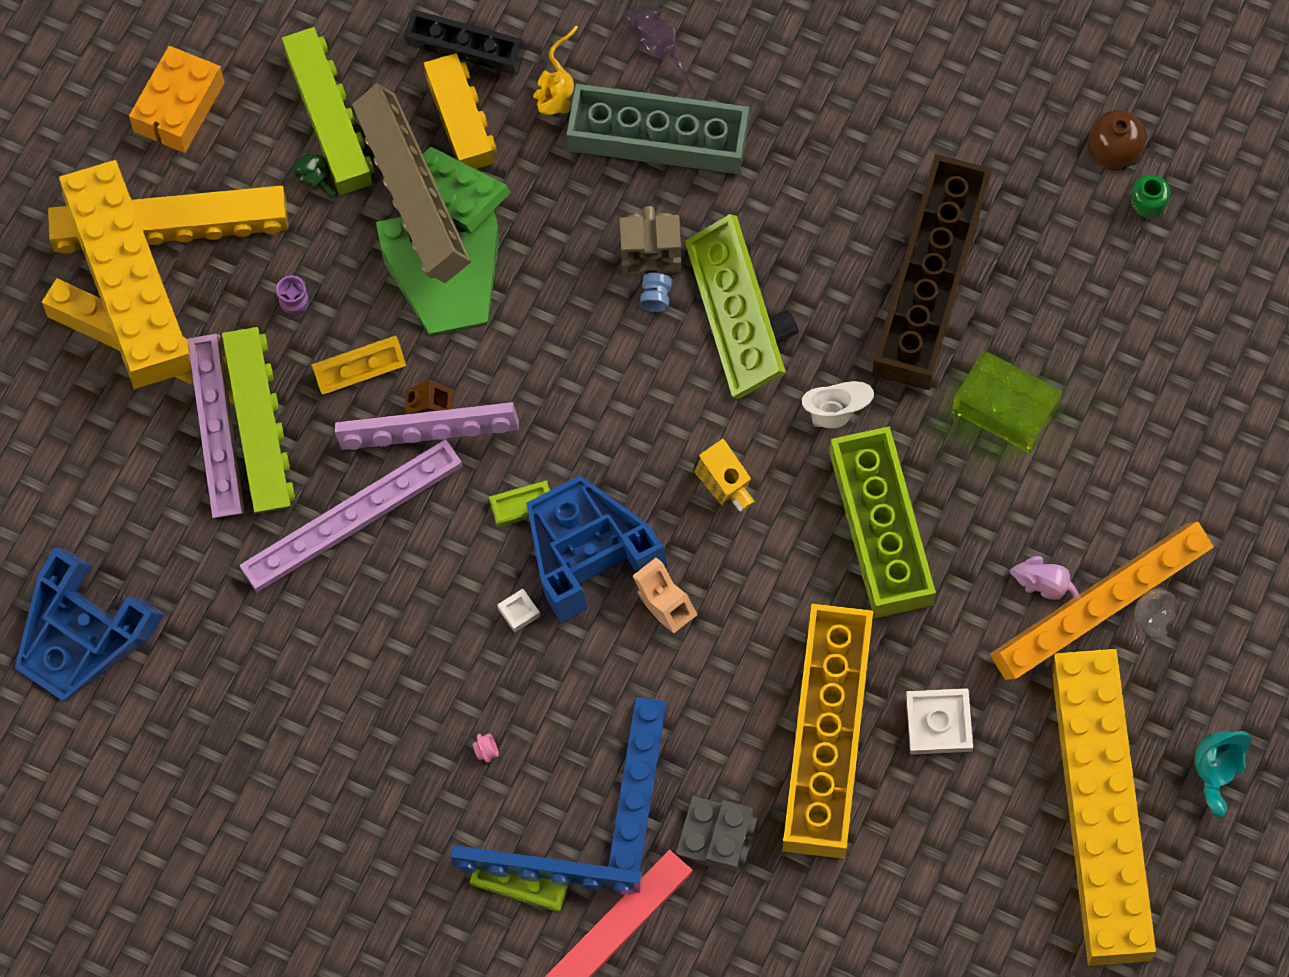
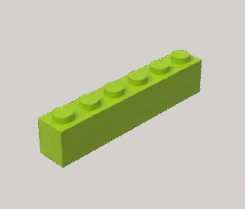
(327, 111)
(256, 420)

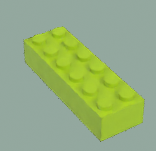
(882, 522)

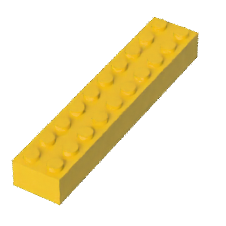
(1102, 808)

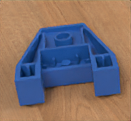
(581, 535)
(71, 638)

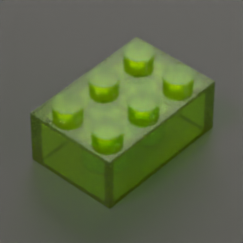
(1007, 401)

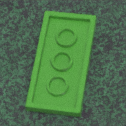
(465, 191)

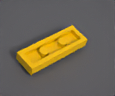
(358, 365)

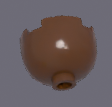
(1117, 140)

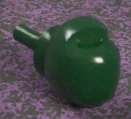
(312, 172)

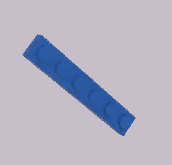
(637, 784)
(558, 871)

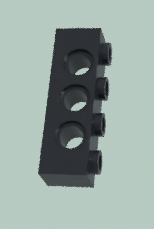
(468, 41)

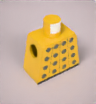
(721, 465)

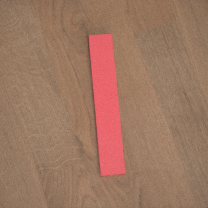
(624, 919)

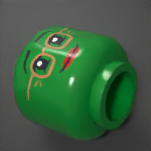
(1150, 196)

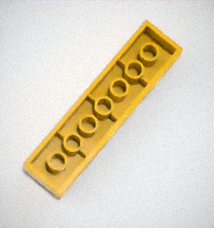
(125, 274)
(828, 731)

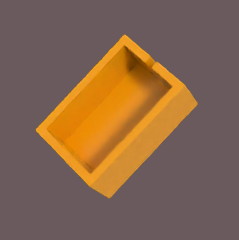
(177, 99)

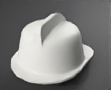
(836, 403)

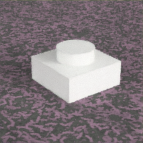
(518, 610)

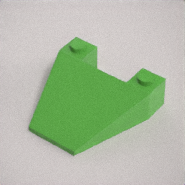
(440, 306)

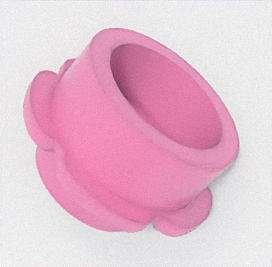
(485, 747)

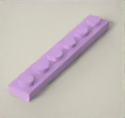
(216, 426)
(427, 426)

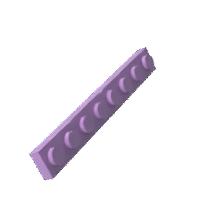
(351, 516)

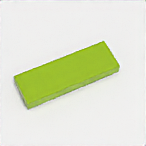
(539, 893)

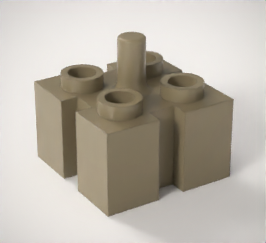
(650, 243)

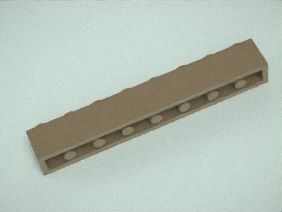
(410, 184)

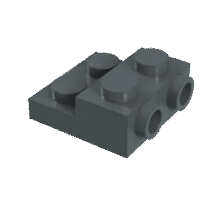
(716, 834)

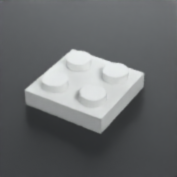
(939, 721)

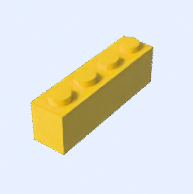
(458, 111)

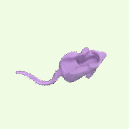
(1048, 579)

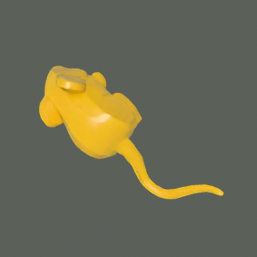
(555, 86)

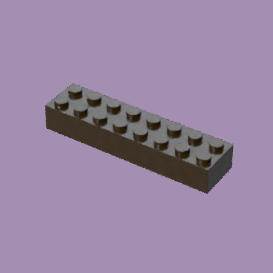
(932, 272)

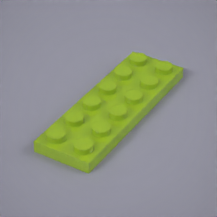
(735, 307)

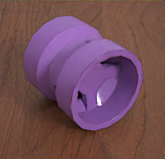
(287, 290)

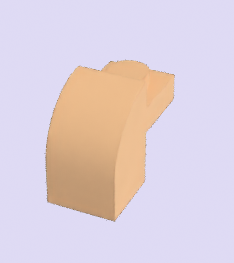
(663, 597)

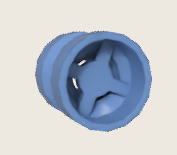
(655, 292)

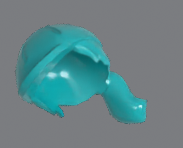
(1217, 763)

